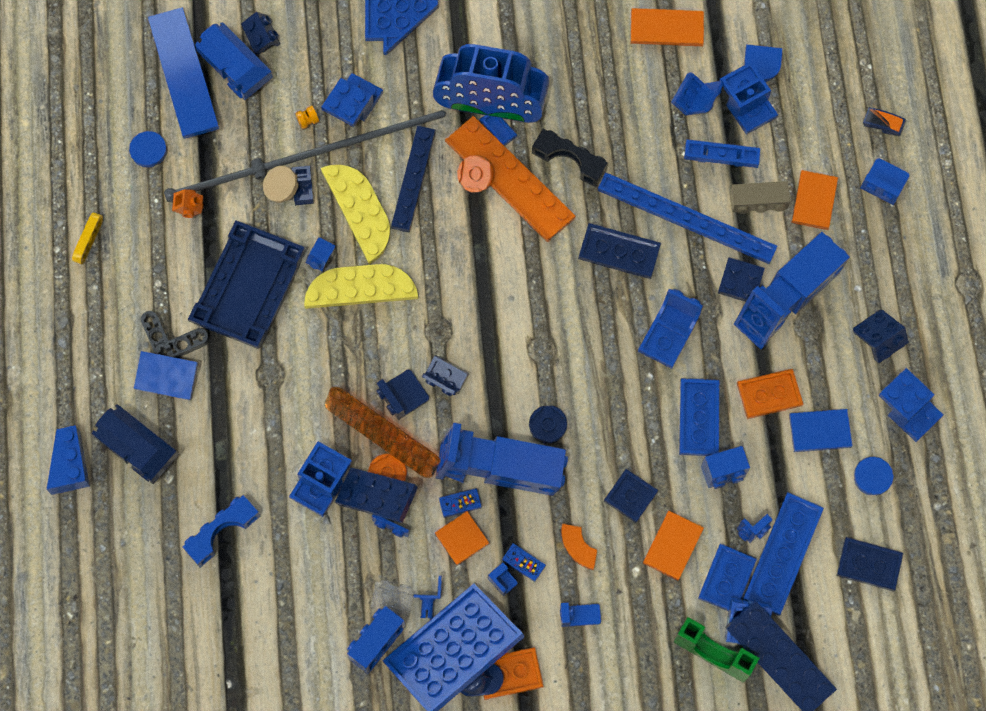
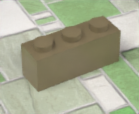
(760, 197)

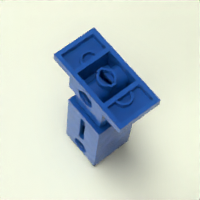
(790, 289)
(502, 461)

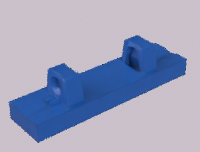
(722, 153)

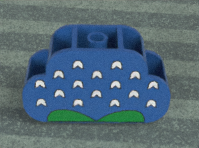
(491, 83)

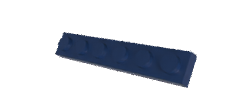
(413, 179)

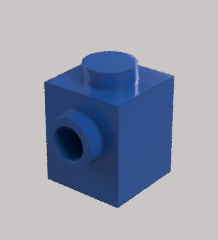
(320, 254)

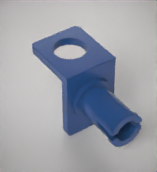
(428, 600)

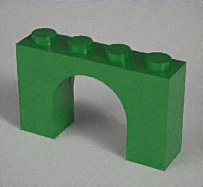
(734, 663)

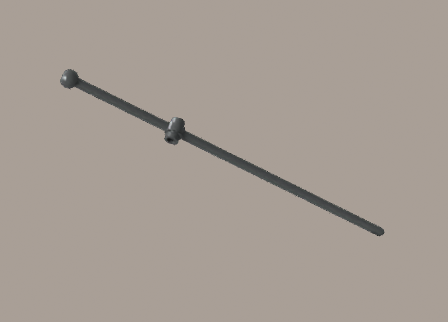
(259, 168)

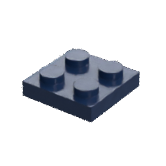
(740, 279)

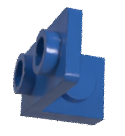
(396, 529)
(579, 615)

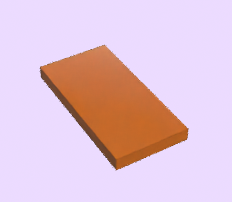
(667, 27)

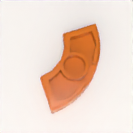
(576, 546)

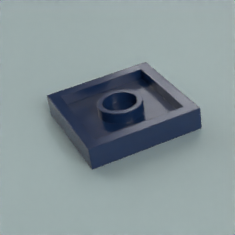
(630, 496)

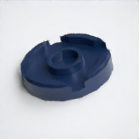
(548, 424)

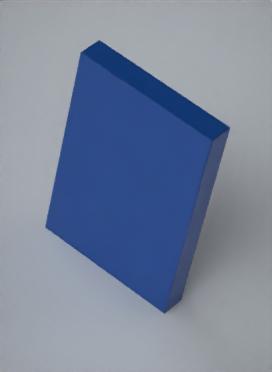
(166, 375)
(820, 430)
(727, 577)

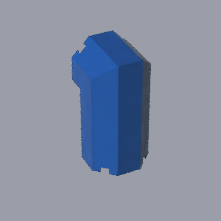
(233, 60)

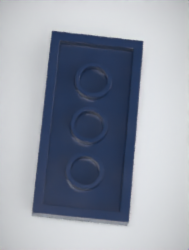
(619, 251)
(376, 494)

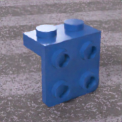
(696, 96)
(885, 181)

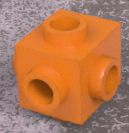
(187, 203)

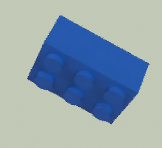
(375, 639)

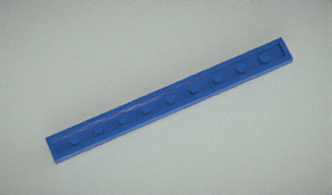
(687, 218)

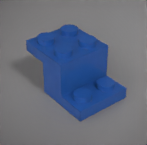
(748, 98)
(352, 99)
(911, 404)
(320, 479)

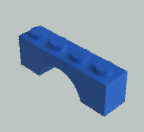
(240, 514)

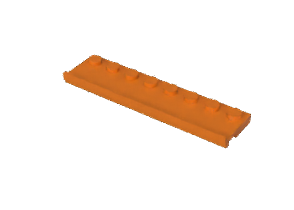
(513, 180)

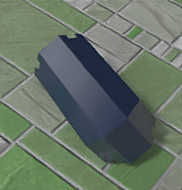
(134, 443)

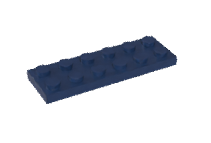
(781, 657)

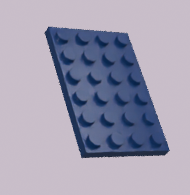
(453, 649)

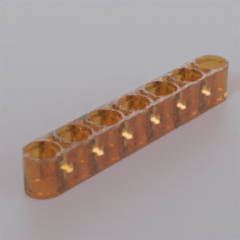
(382, 432)

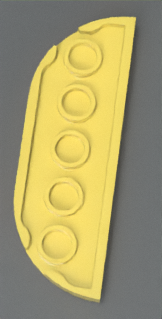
(359, 208)
(360, 286)

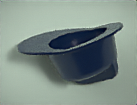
(486, 684)

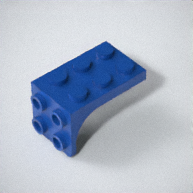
(671, 328)

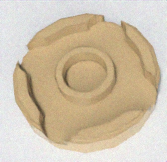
(280, 184)

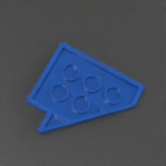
(394, 19)

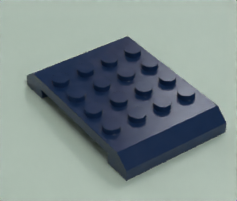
(247, 285)

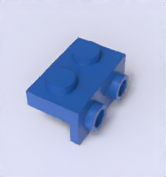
(750, 533)

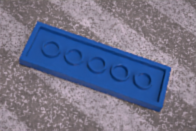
(783, 552)

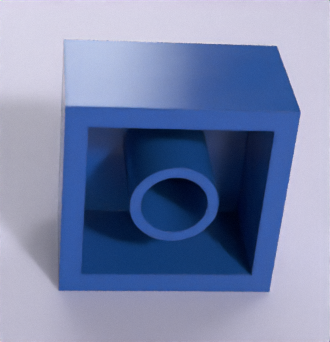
(725, 467)

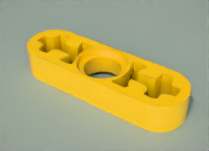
(87, 238)

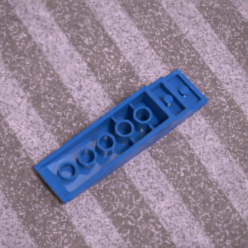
(183, 73)

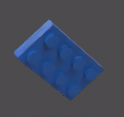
(699, 417)

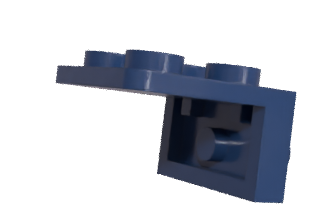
(882, 335)
(402, 394)

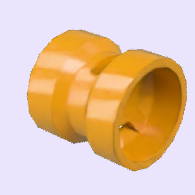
(307, 117)

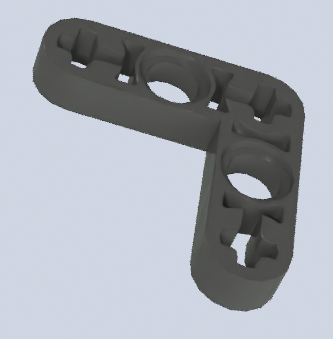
(163, 344)

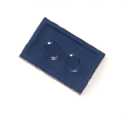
(869, 564)

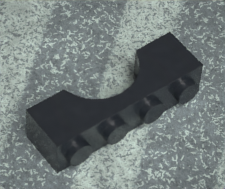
(550, 146)

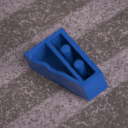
(68, 462)

